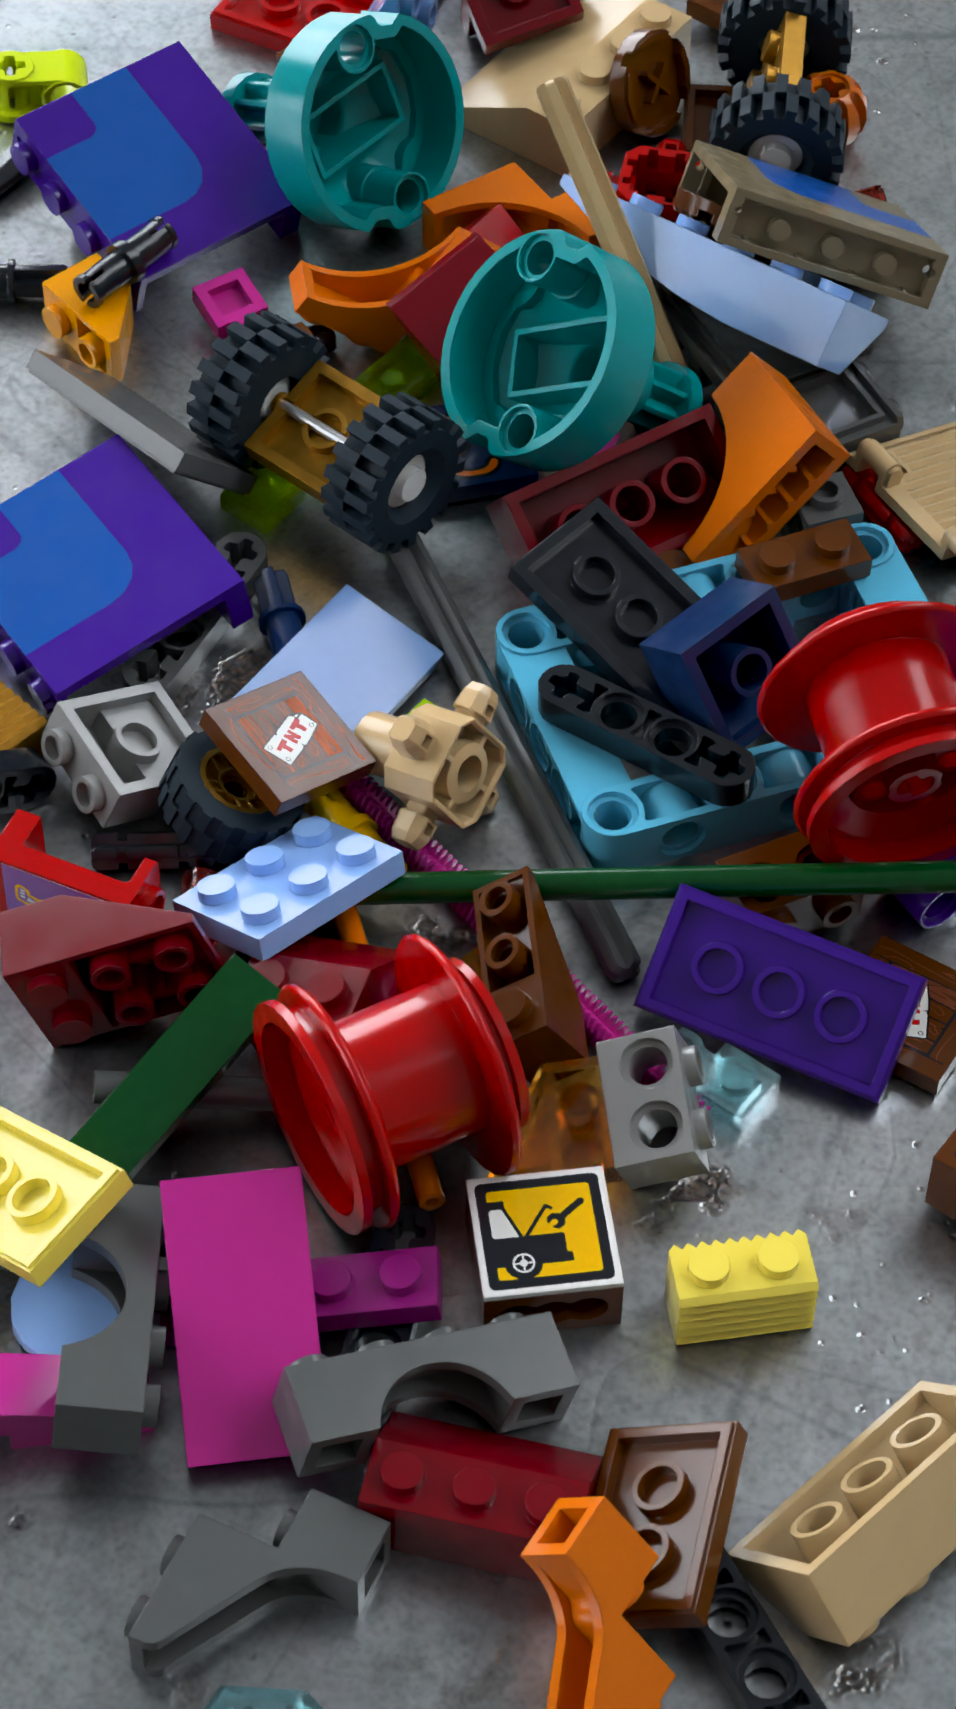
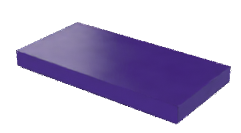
(781, 993)

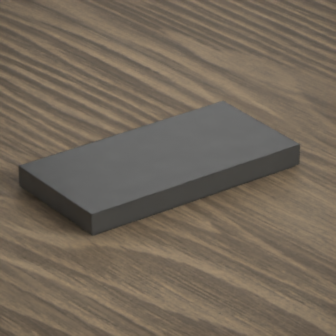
(140, 423)

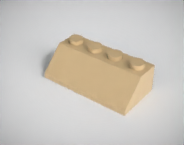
(863, 1523)

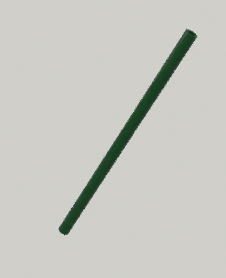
(664, 881)

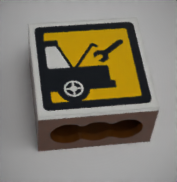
(545, 1247)

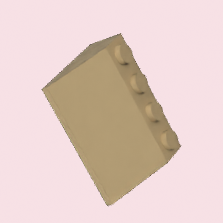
(503, 96)

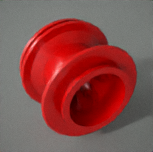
(882, 710)
(392, 1083)

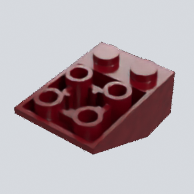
(102, 964)

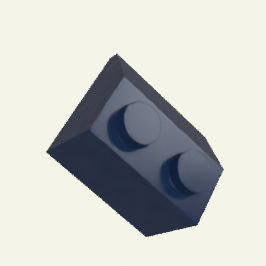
(719, 656)

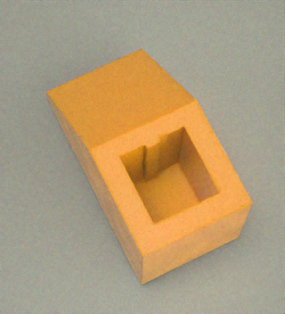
(97, 334)

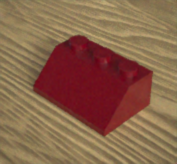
(468, 1491)

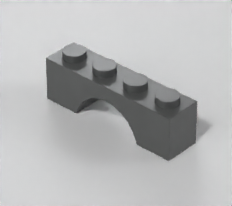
(503, 1370)
(104, 1378)

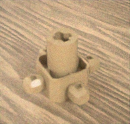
(437, 762)

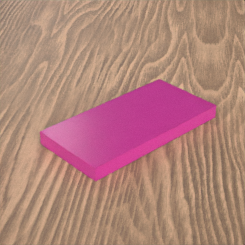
(237, 1306)

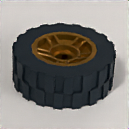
(214, 805)

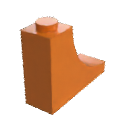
(772, 460)

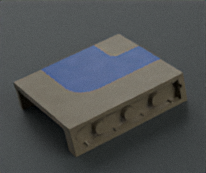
(816, 225)

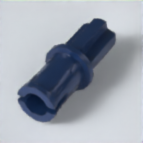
(279, 612)

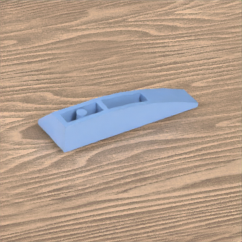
(769, 302)

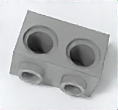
(640, 1111)

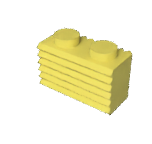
(740, 1288)

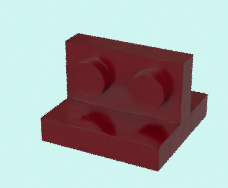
(513, 21)

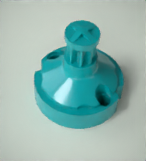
(357, 119)
(557, 354)

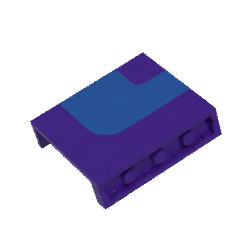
(149, 147)
(100, 571)

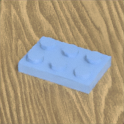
(290, 886)

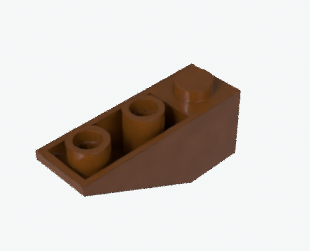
(528, 972)

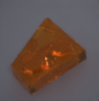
(567, 1120)

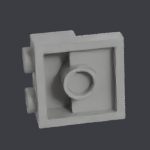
(115, 749)

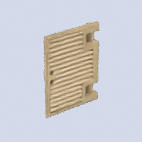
(917, 482)

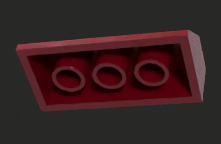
(652, 482)

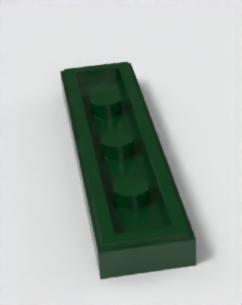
(177, 1069)

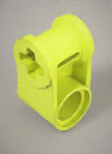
(38, 79)

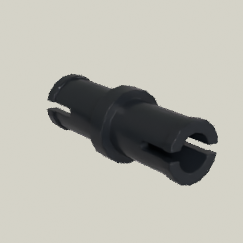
(125, 262)

